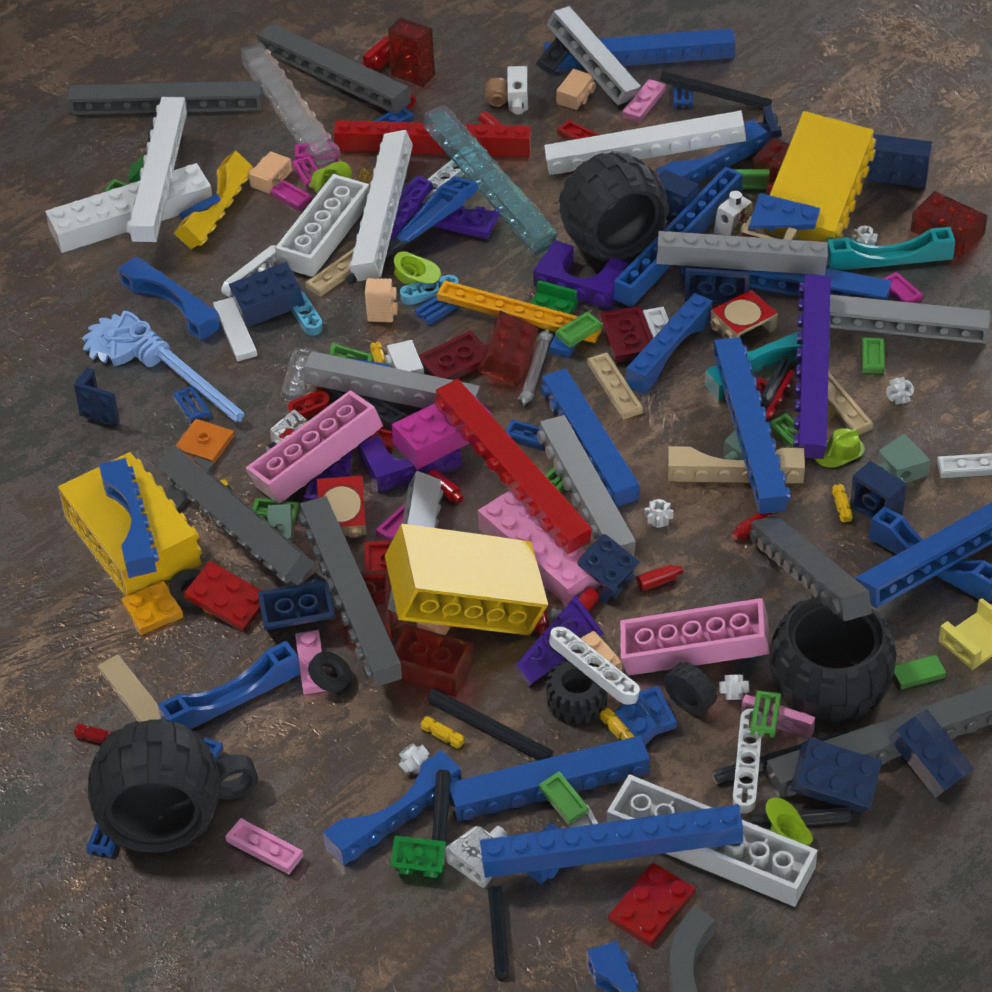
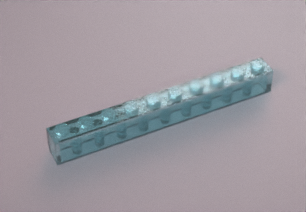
(491, 179)

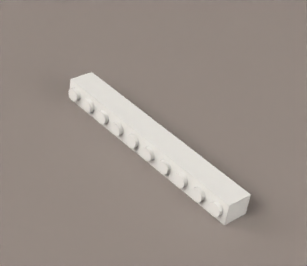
(649, 141)
(157, 170)
(381, 206)

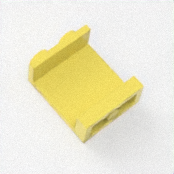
(972, 638)

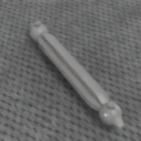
(535, 367)

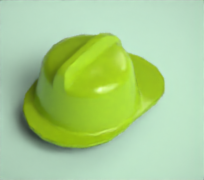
(322, 175)
(415, 269)
(842, 448)
(787, 821)

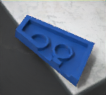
(778, 212)

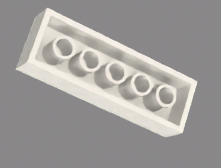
(322, 225)

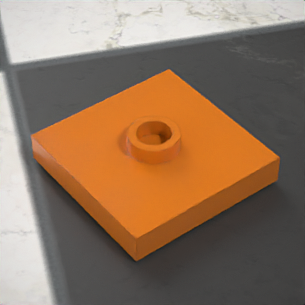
(205, 440)

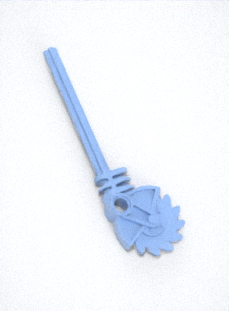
(129, 337)

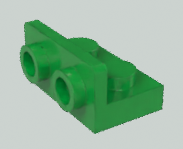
(555, 297)
(418, 855)

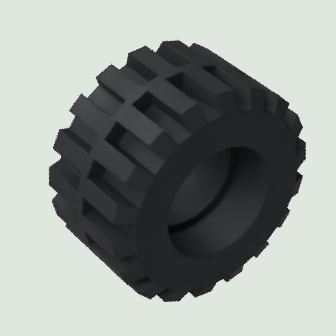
(574, 706)

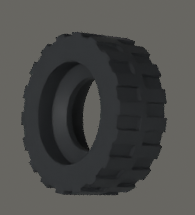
(690, 688)

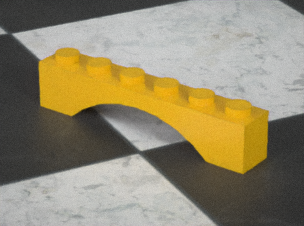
(230, 176)

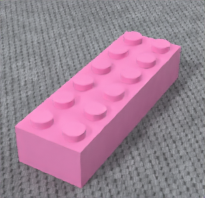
(314, 447)
(558, 571)
(695, 636)

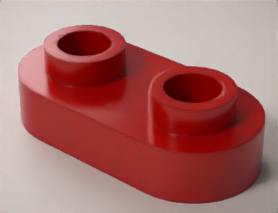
(310, 404)

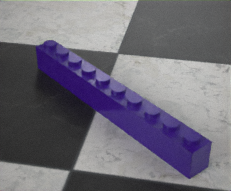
(813, 366)

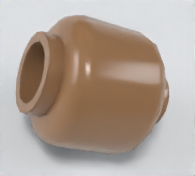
(496, 92)

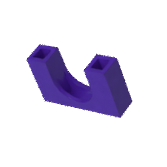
(593, 290)
(392, 472)

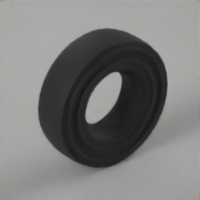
(178, 581)
(334, 662)

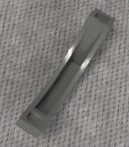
(688, 942)

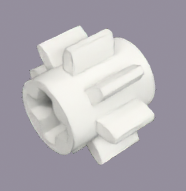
(865, 235)
(899, 390)
(658, 513)
(734, 687)
(413, 758)

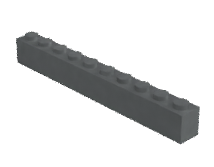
(335, 68)
(146, 97)
(236, 515)
(811, 568)
(350, 592)
(955, 715)

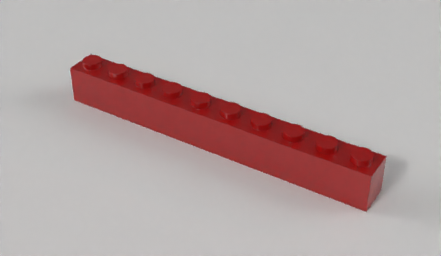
(367, 136)
(513, 466)

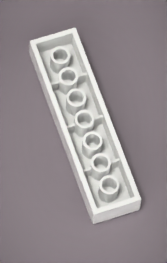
(108, 212)
(762, 862)

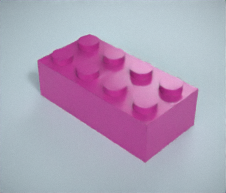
(426, 436)

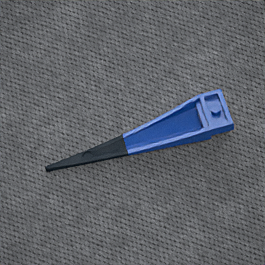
(441, 204)

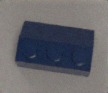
(716, 284)
(295, 605)
(930, 752)

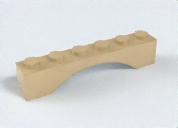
(690, 465)

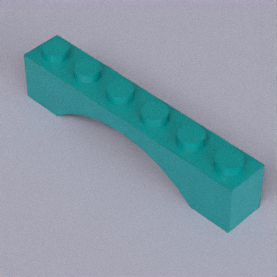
(930, 246)
(760, 358)

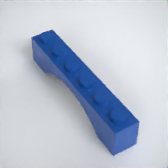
(702, 168)
(143, 278)
(646, 367)
(896, 534)
(136, 547)
(269, 671)
(355, 835)
(610, 969)

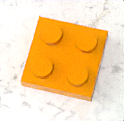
(152, 607)

